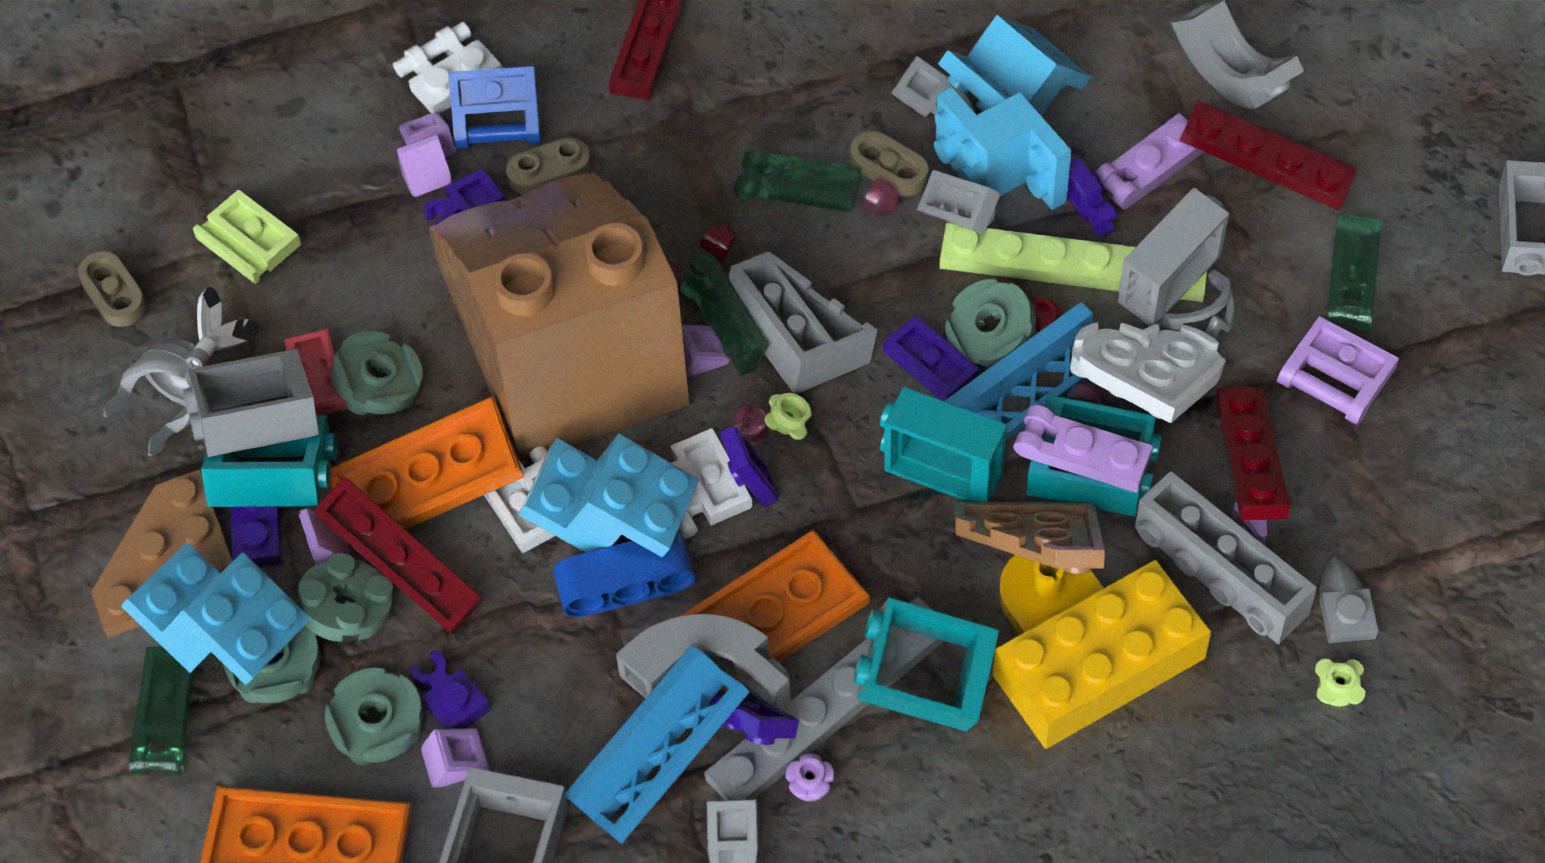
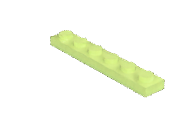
(1041, 258)

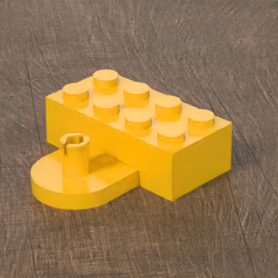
(1090, 645)

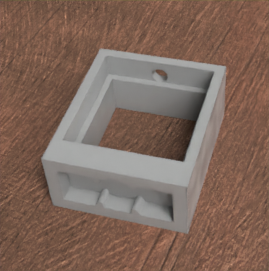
(1522, 183)
(1173, 256)
(244, 383)
(508, 795)

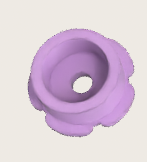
(809, 789)

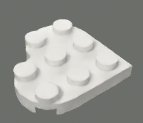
(1149, 366)

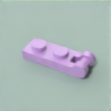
(1148, 163)
(1083, 449)

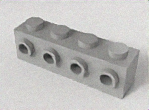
(1224, 558)

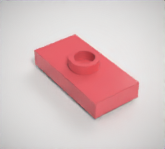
(317, 358)

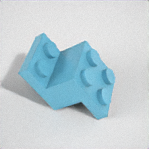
(1012, 61)
(1003, 147)
(618, 494)
(228, 613)

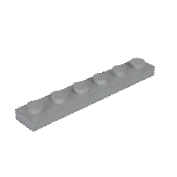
(821, 712)

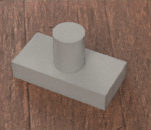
(959, 201)

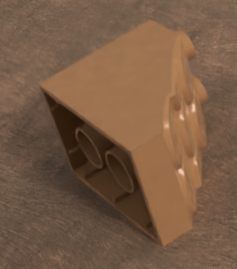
(566, 310)

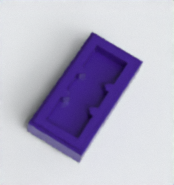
(748, 467)

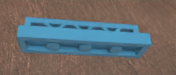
(1023, 366)
(652, 740)

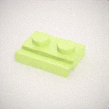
(247, 236)

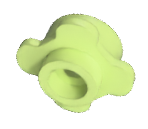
(788, 415)
(1336, 694)

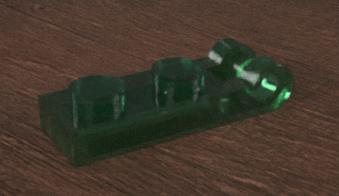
(798, 181)
(1353, 270)
(724, 312)
(161, 714)

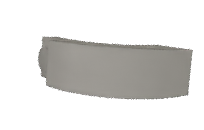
(1228, 60)
(728, 642)

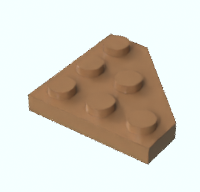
(168, 520)
(1040, 531)

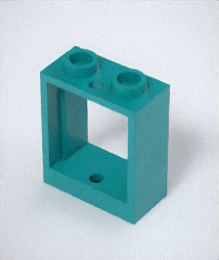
(943, 446)
(272, 483)
(1079, 489)
(980, 648)

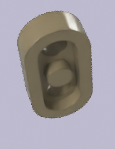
(892, 162)
(548, 164)
(114, 291)

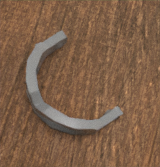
(1222, 283)

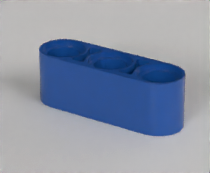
(621, 577)

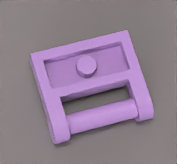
(1344, 359)

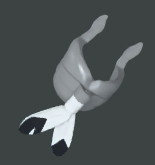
(169, 360)

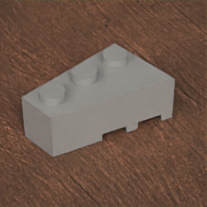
(804, 331)

